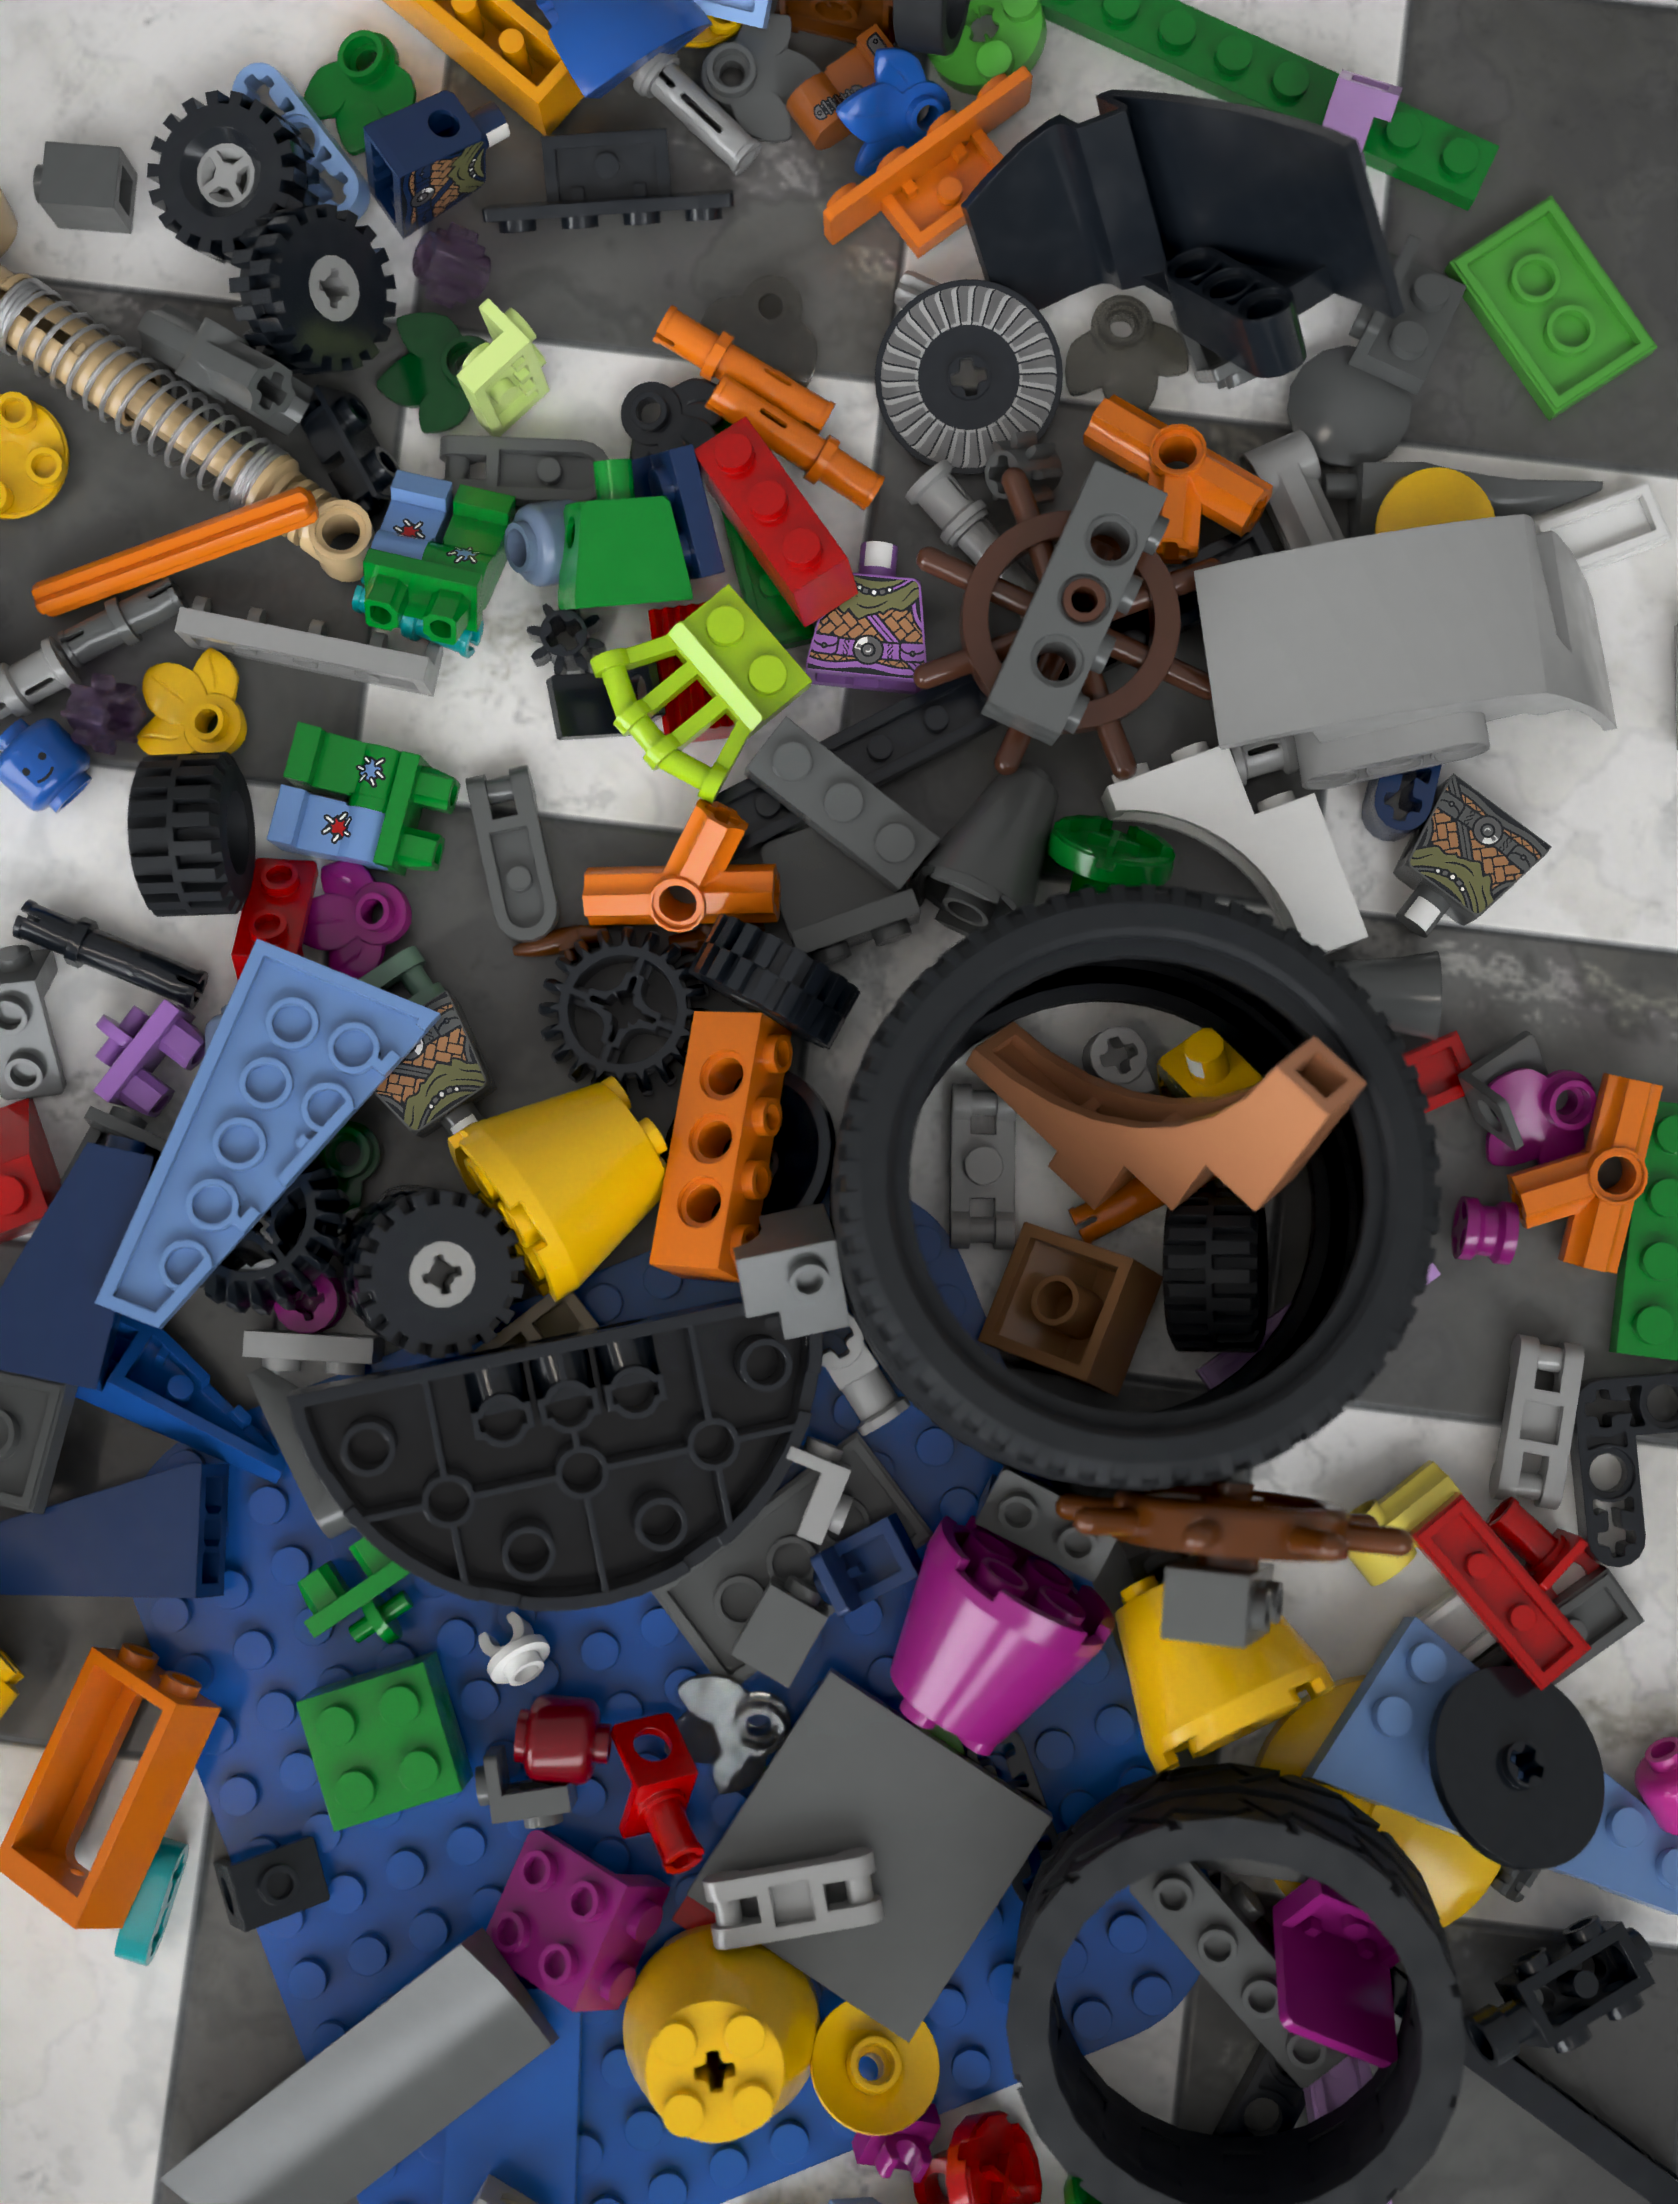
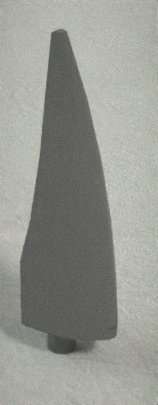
(1371, 481)

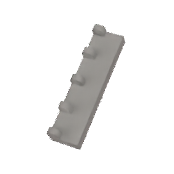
(309, 650)

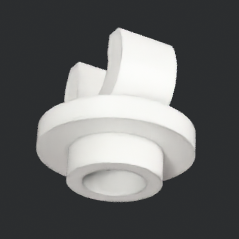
(520, 1658)

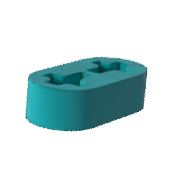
(151, 1910)

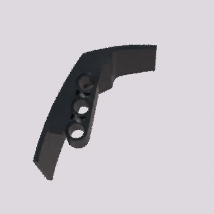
(1200, 201)

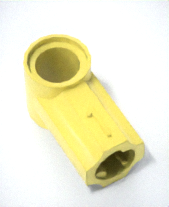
(1403, 1508)

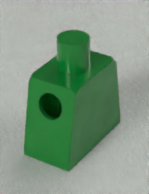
(620, 546)

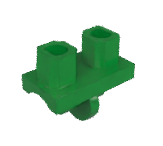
(333, 1600)

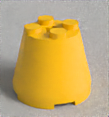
(565, 1178)
(1207, 1692)
(713, 2001)

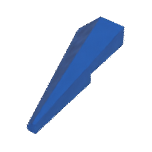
(170, 1393)

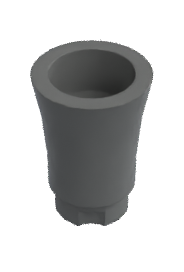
(1404, 989)

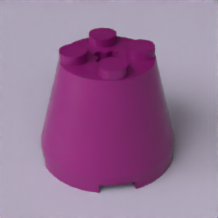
(991, 1635)

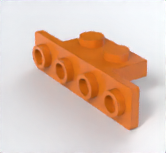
(928, 182)

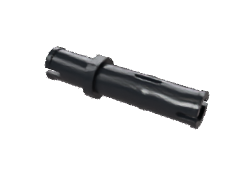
(85, 944)

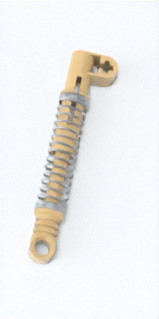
(132, 396)

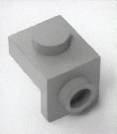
(827, 1504)

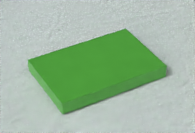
(1550, 308)

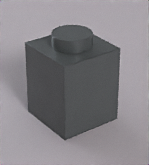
(86, 187)
(781, 1629)

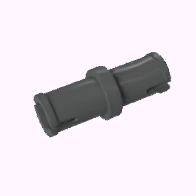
(122, 621)

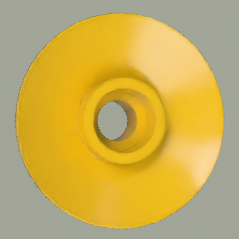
(904, 2079)

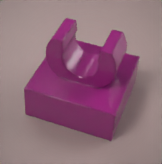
(902, 2149)

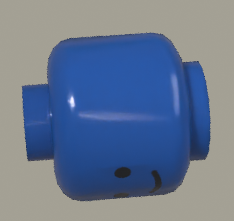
(43, 764)

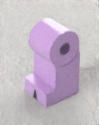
(1357, 102)

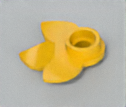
(187, 703)

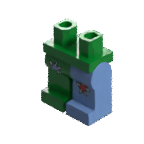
(436, 556)
(383, 808)

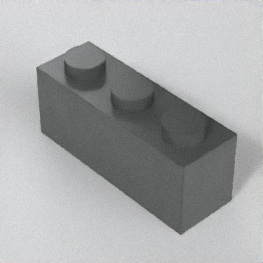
(841, 805)

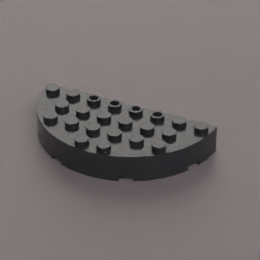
(568, 1458)

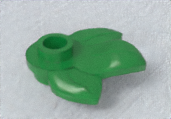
(357, 93)

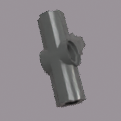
(225, 367)

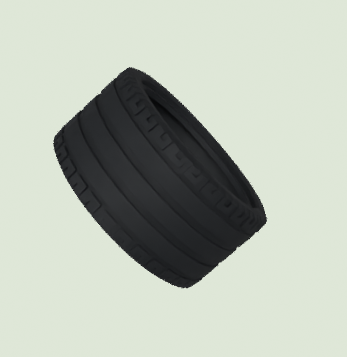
(1266, 999)

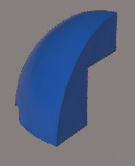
(614, 38)

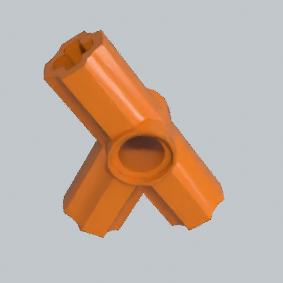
(1205, 487)
(698, 863)
(1571, 1186)

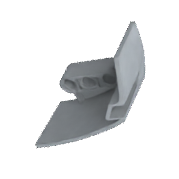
(1400, 645)

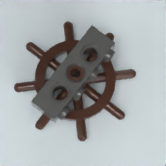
(1070, 616)

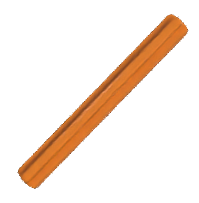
(176, 551)

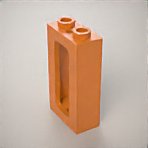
(72, 1772)

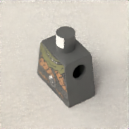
(1462, 858)
(440, 1075)

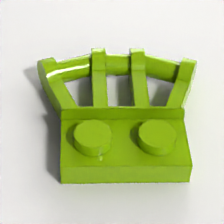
(732, 660)

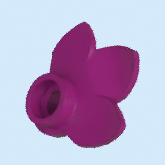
(343, 918)
(1544, 1131)

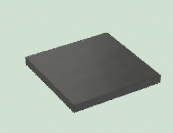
(939, 1835)

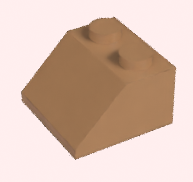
(1071, 1308)

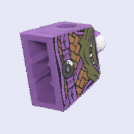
(876, 634)

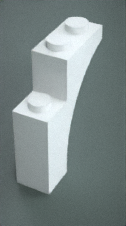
(1279, 849)

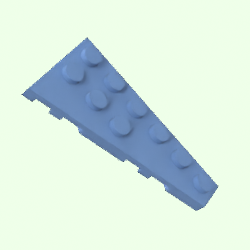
(271, 1092)
(1383, 1759)

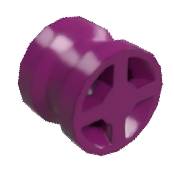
(1485, 1230)
(326, 1308)

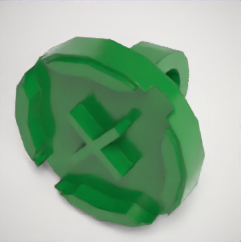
(1109, 856)

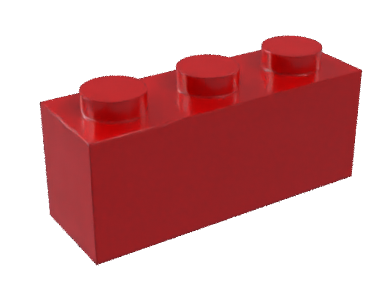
(776, 522)

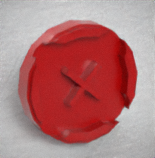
(984, 2165)

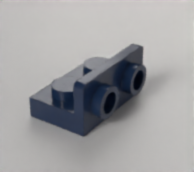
(678, 477)

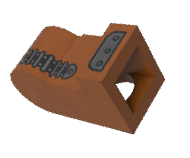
(816, 99)

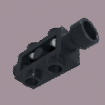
(1569, 1993)

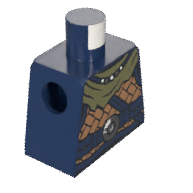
(429, 157)

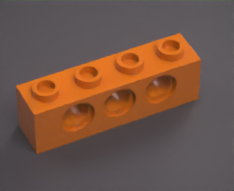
(706, 1118)

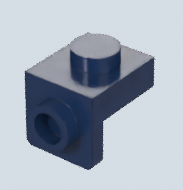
(865, 1565)

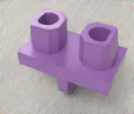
(131, 1077)

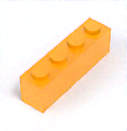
(502, 51)

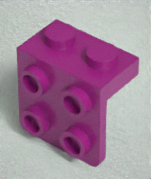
(575, 1923)
(1334, 1974)

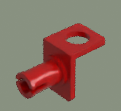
(1545, 1553)
(659, 1792)

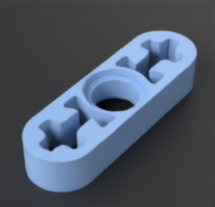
(326, 149)

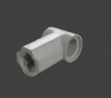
(1297, 500)

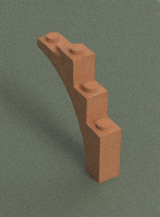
(1173, 1145)

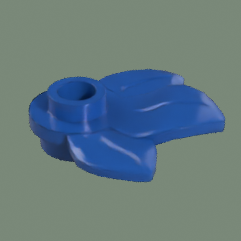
(888, 109)

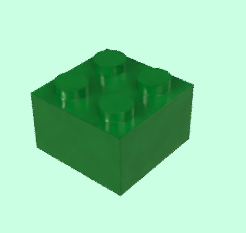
(385, 1741)

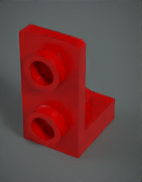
(276, 907)

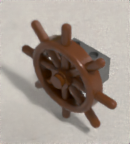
(1225, 1590)

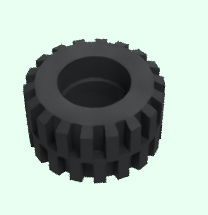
(191, 834)
(1215, 1273)

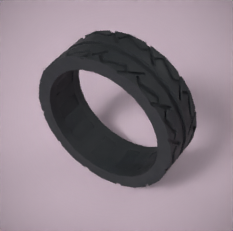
(1256, 1815)

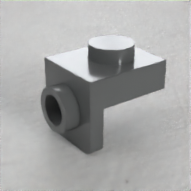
(526, 1800)

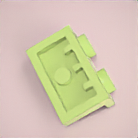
(504, 375)

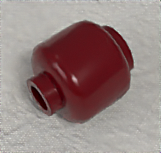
(562, 1739)

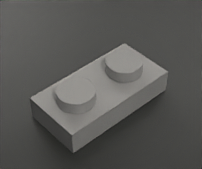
(341, 1351)

